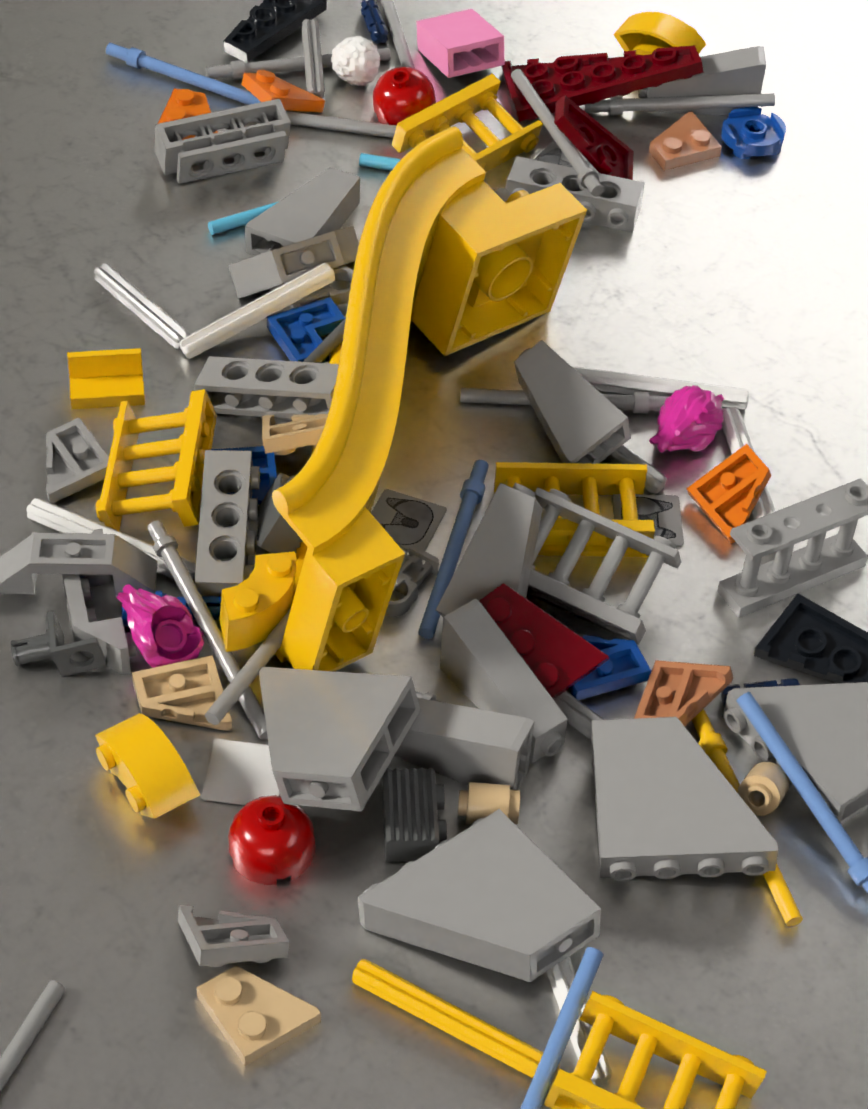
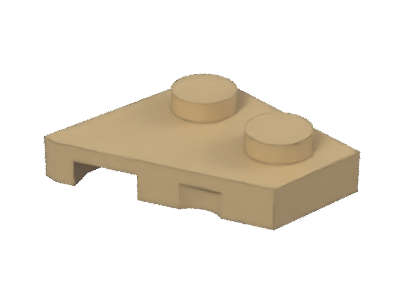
(286, 437)
(181, 692)
(254, 1012)

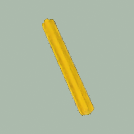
(447, 1017)

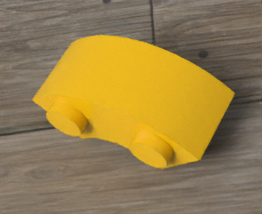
(656, 30)
(259, 602)
(146, 766)

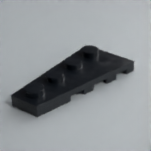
(269, 25)
(816, 643)

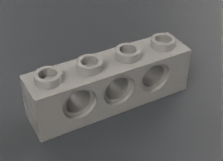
(614, 209)
(267, 386)
(226, 473)

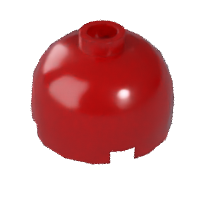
(402, 94)
(271, 840)

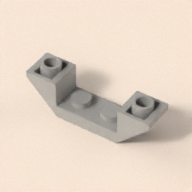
(293, 260)
(75, 555)
(110, 633)

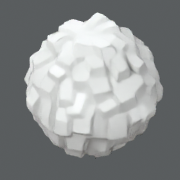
(356, 60)

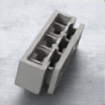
(212, 148)

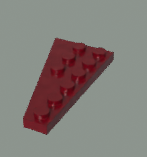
(597, 77)

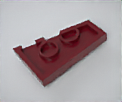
(593, 140)
(547, 646)

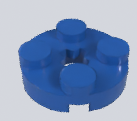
(753, 133)

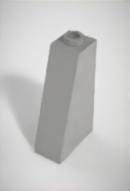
(724, 74)
(306, 213)
(571, 410)
(498, 550)
(496, 676)
(469, 743)

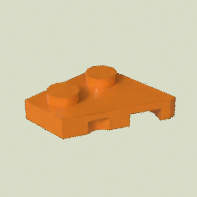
(731, 490)

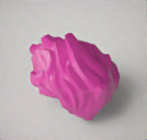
(688, 420)
(161, 627)

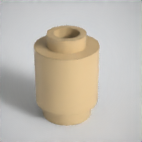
(764, 788)
(486, 798)

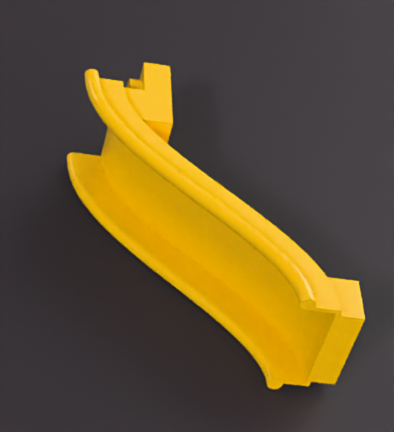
(462, 271)

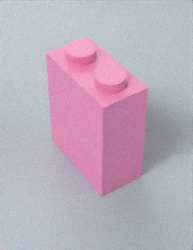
(460, 43)

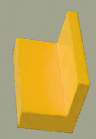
(105, 378)

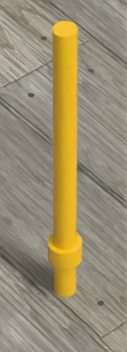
(716, 749)

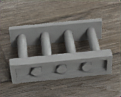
(804, 568)
(590, 602)

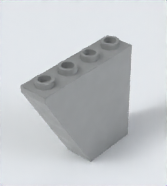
(334, 732)
(824, 732)
(669, 806)
(485, 902)

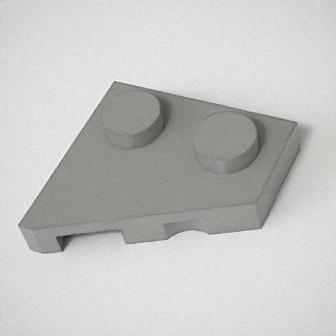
(72, 460)
(232, 938)

